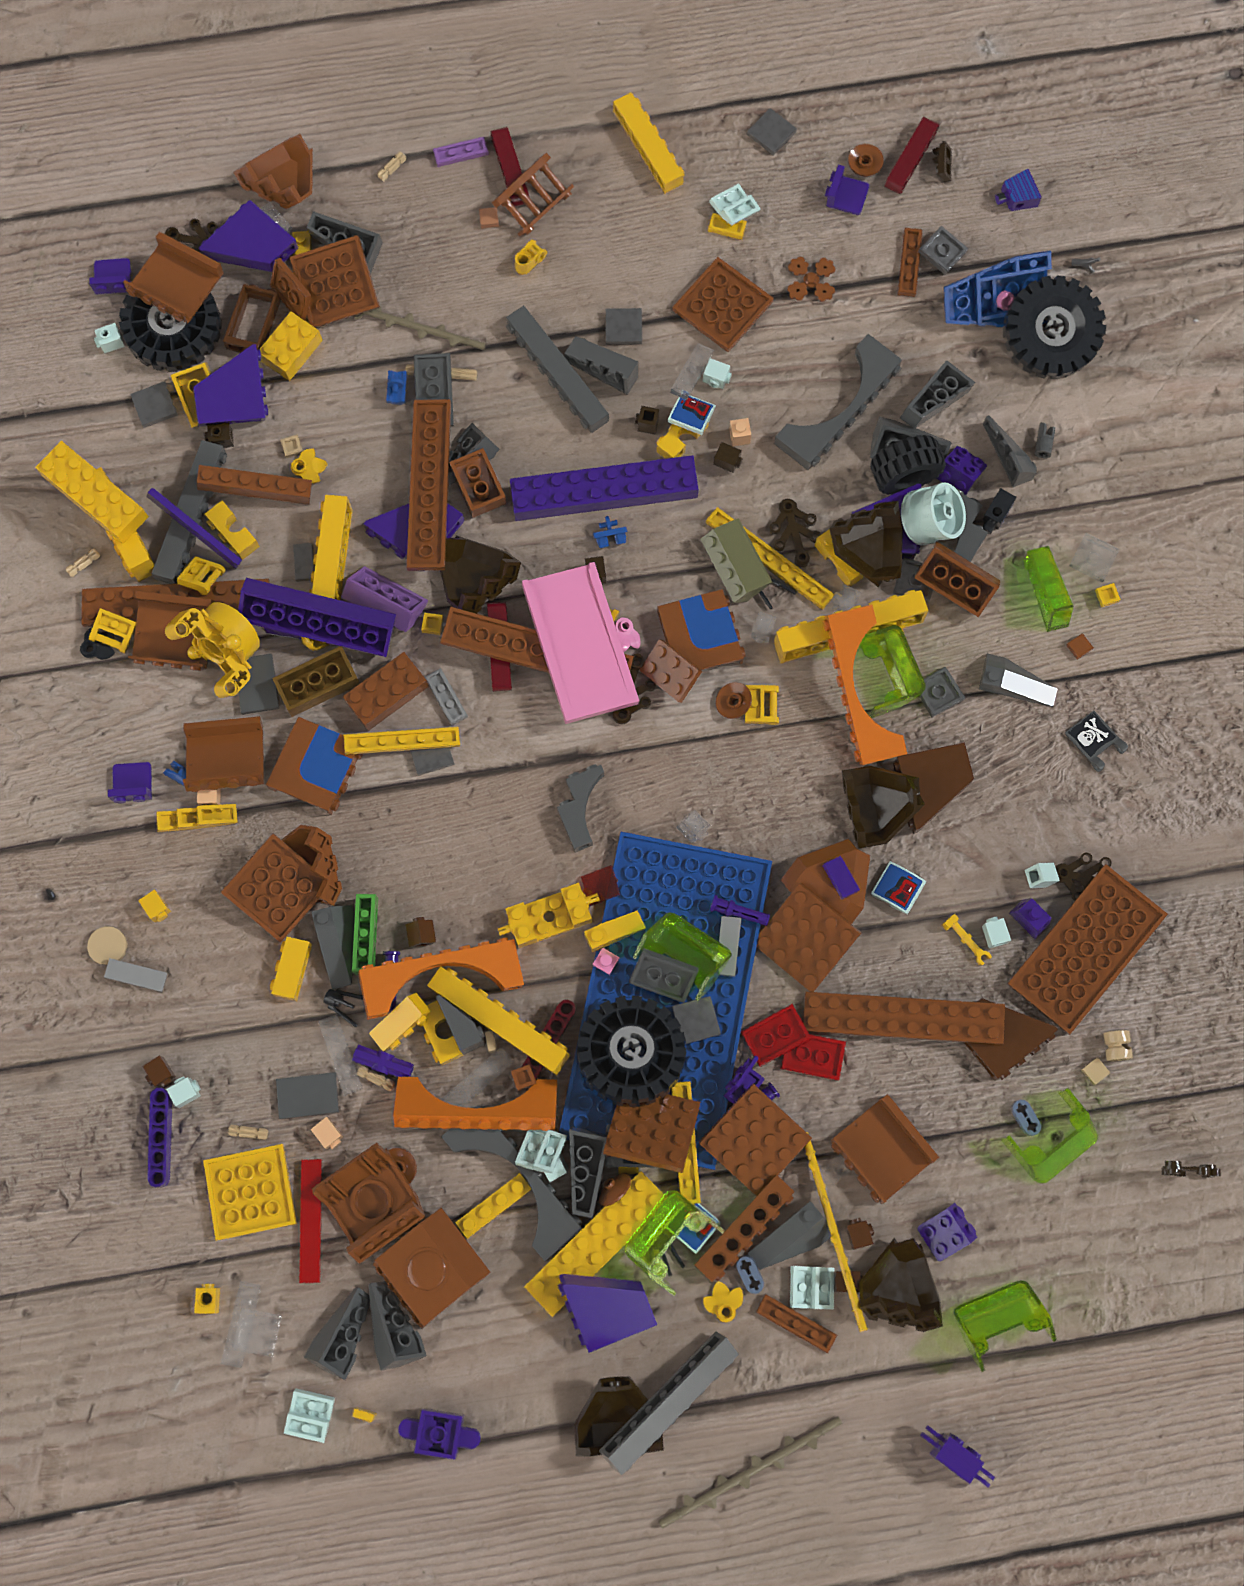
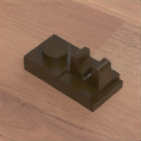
(943, 160)

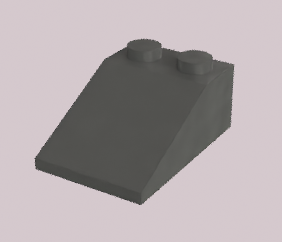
(465, 1032)

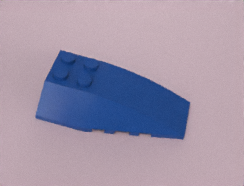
(975, 296)

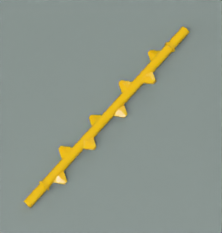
(835, 1238)

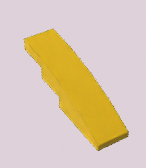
(196, 818)

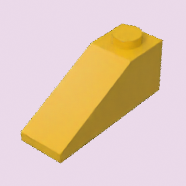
(614, 930)

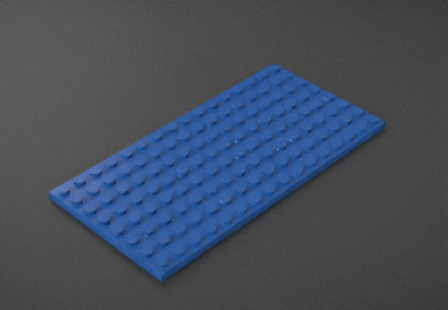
(681, 880)

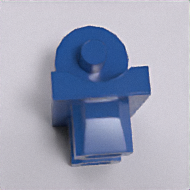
(396, 387)
(619, 533)

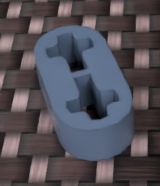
(1030, 1115)
(754, 1272)

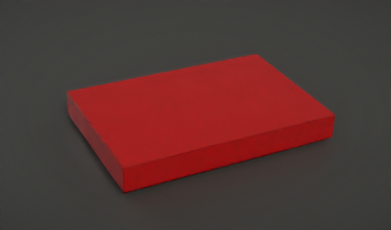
(776, 1035)
(816, 1057)

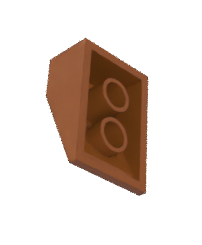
(478, 483)

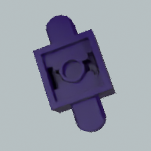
(439, 1433)
(960, 1460)

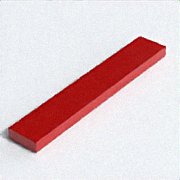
(310, 1222)

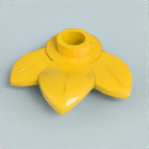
(311, 466)
(723, 1298)

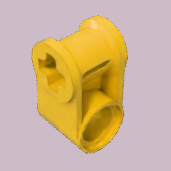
(531, 255)

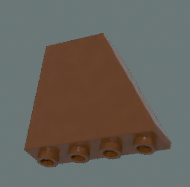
(941, 776)
(1021, 1037)

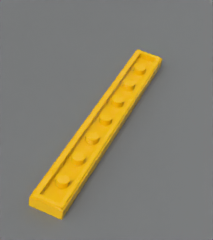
(780, 565)

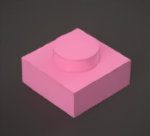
(606, 961)

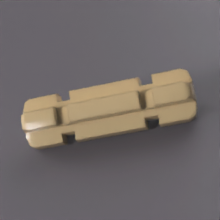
(391, 166)
(82, 562)
(375, 1078)
(248, 1132)

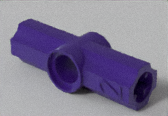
(382, 1062)

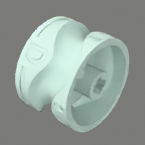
(933, 514)

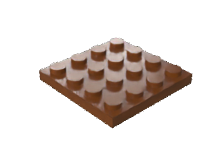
(336, 280)
(722, 304)
(274, 887)
(806, 937)
(654, 1132)
(755, 1139)

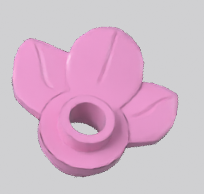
(628, 637)

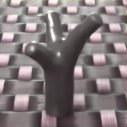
(1085, 263)

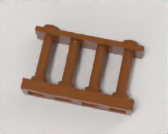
(529, 177)

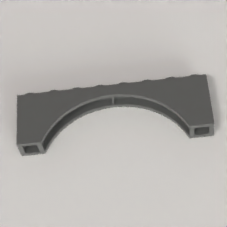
(809, 442)
(554, 1221)

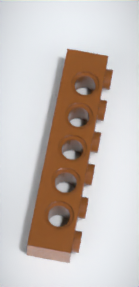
(705, 1263)

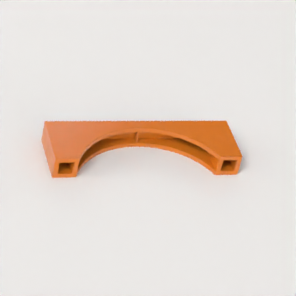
(870, 739)
(494, 960)
(420, 1109)

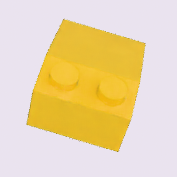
(184, 383)

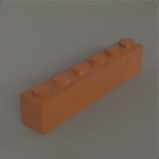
(254, 484)

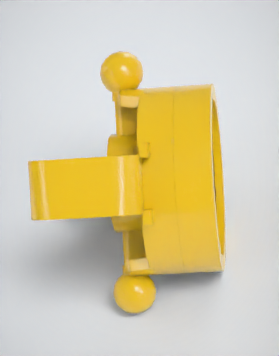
(223, 638)

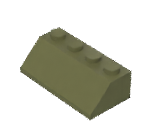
(736, 561)

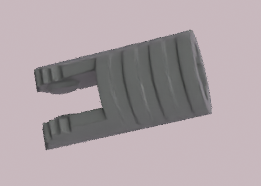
(1044, 441)

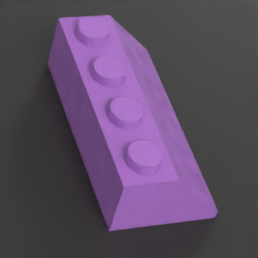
(380, 593)

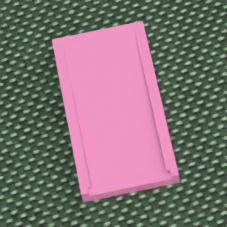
(580, 643)

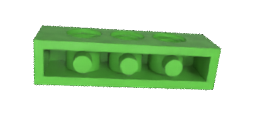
(365, 931)

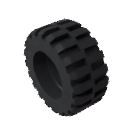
(907, 464)

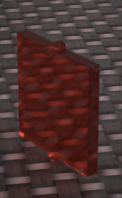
(601, 882)

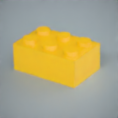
(290, 346)

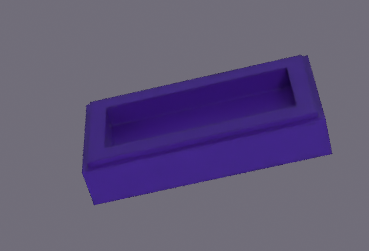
(841, 877)

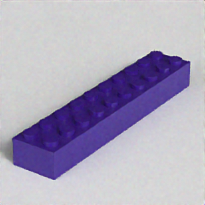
(604, 488)

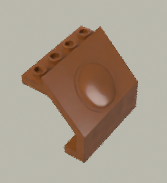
(370, 1201)
(430, 1267)

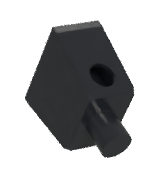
(1001, 506)

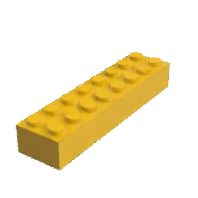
(812, 638)
(596, 1242)

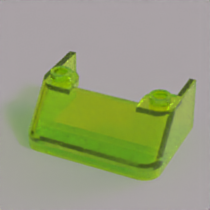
(900, 664)
(689, 945)
(1044, 1166)
(659, 1232)
(998, 1313)

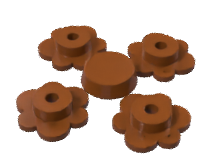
(811, 279)

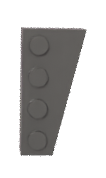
(603, 364)
(586, 1169)

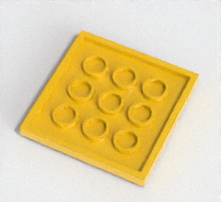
(249, 1192)

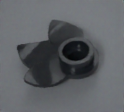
(99, 650)

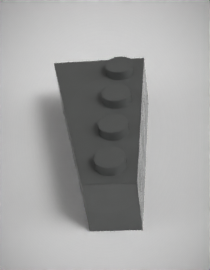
(330, 230)
(940, 392)

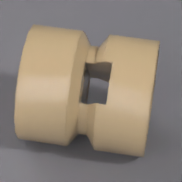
(1118, 1045)

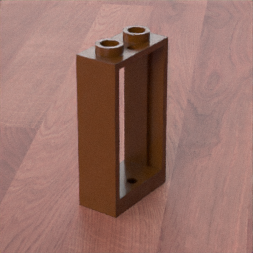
(251, 291)

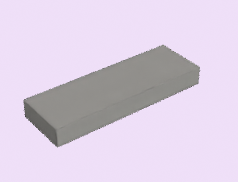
(446, 697)
(730, 938)
(135, 975)

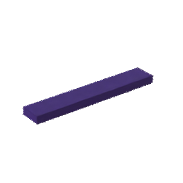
(193, 527)

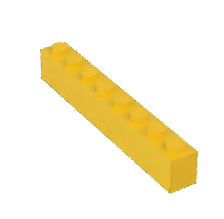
(498, 1020)

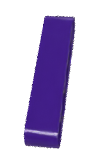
(163, 1147)

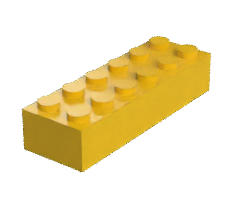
(92, 492)
(332, 547)
(132, 552)

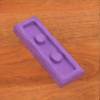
(460, 151)

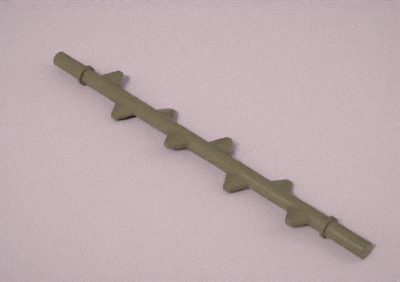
(423, 330)
(743, 1478)

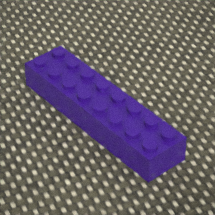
(316, 617)

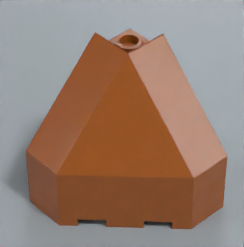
(280, 173)
(316, 849)
(810, 872)

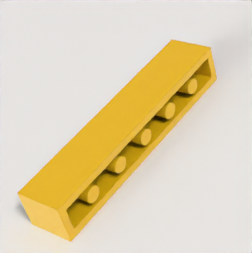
(648, 142)

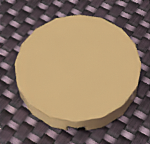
(106, 944)

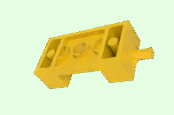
(528, 921)

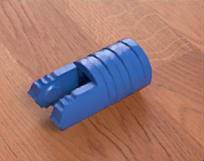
(178, 777)

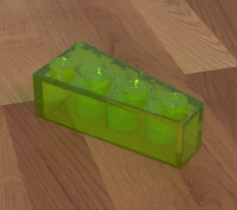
(1049, 588)

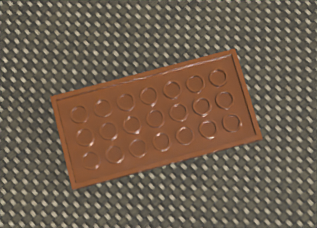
(1087, 949)

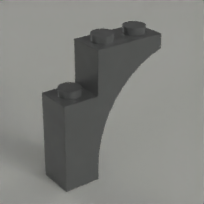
(972, 535)
(573, 812)

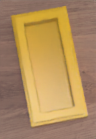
(720, 226)

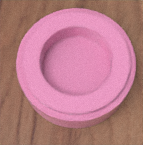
(1004, 300)

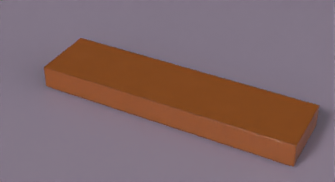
(909, 262)
(796, 1323)

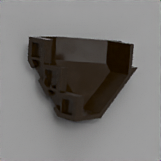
(871, 542)
(475, 573)
(879, 803)
(901, 1288)
(606, 1412)

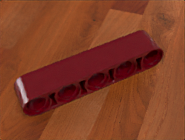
(911, 155)
(508, 161)
(499, 669)
(557, 1016)

